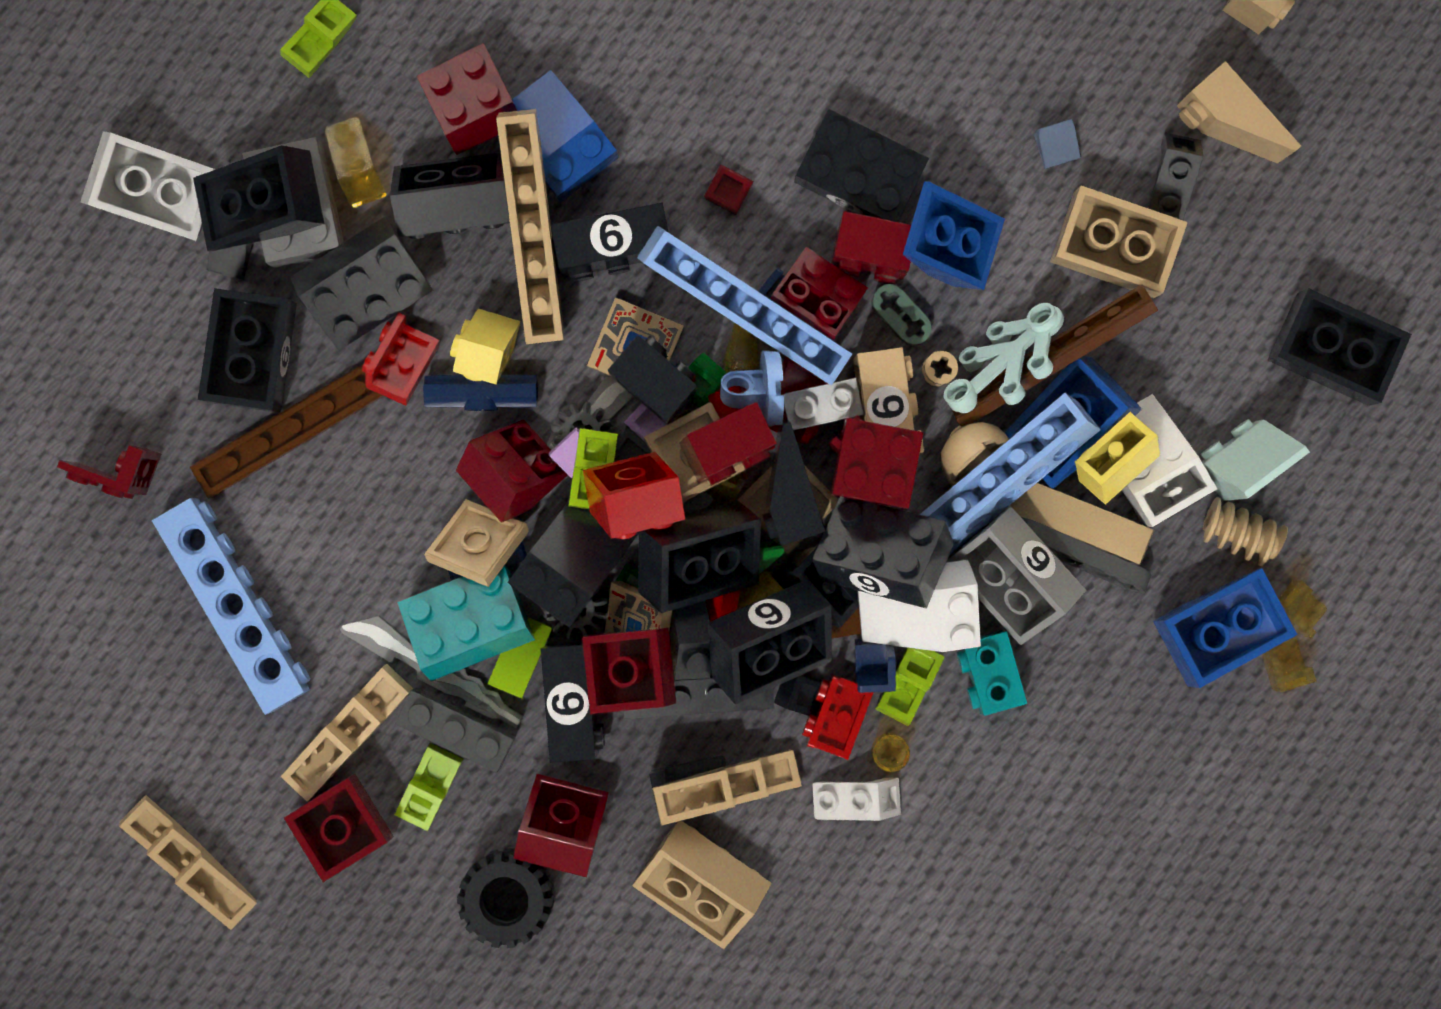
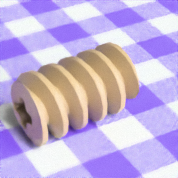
(1243, 531)

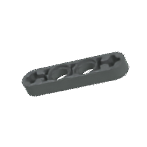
(1092, 559)

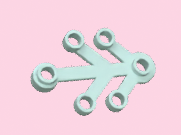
(1038, 327)

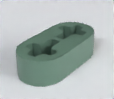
(908, 309)

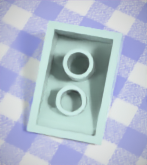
(1250, 459)

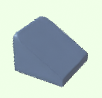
(1057, 144)

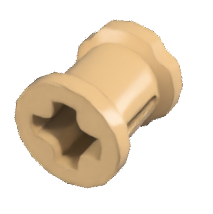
(950, 365)

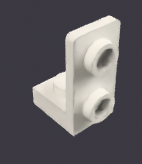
(823, 404)
(857, 800)

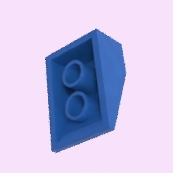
(569, 138)
(952, 238)
(1098, 395)
(1225, 628)

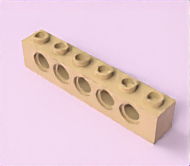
(530, 225)

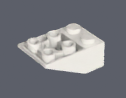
(1173, 478)

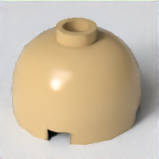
(968, 448)

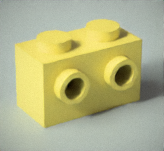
(484, 346)
(1117, 458)

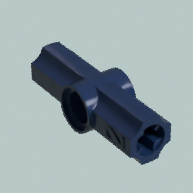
(460, 392)

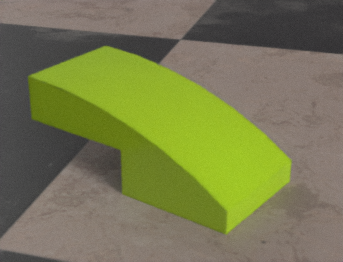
(318, 36)
(592, 450)
(517, 665)
(913, 678)
(429, 786)

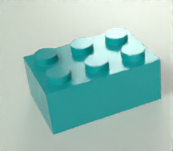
(464, 623)

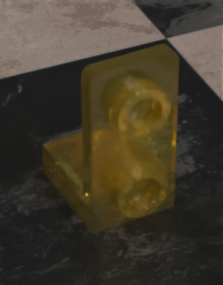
(354, 162)

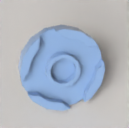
(761, 386)

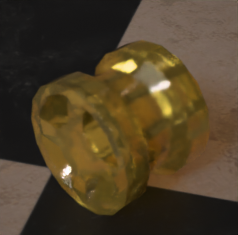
(887, 746)

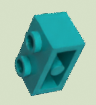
(992, 674)

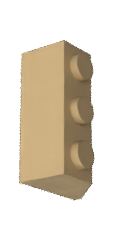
(702, 884)

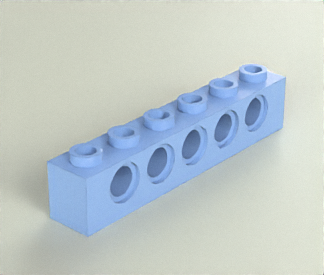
(744, 305)
(1013, 469)
(175, 530)

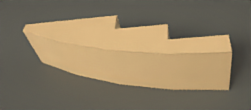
(1085, 522)
(347, 732)
(726, 787)
(188, 862)

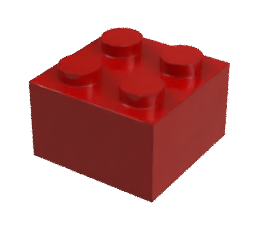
(634, 495)

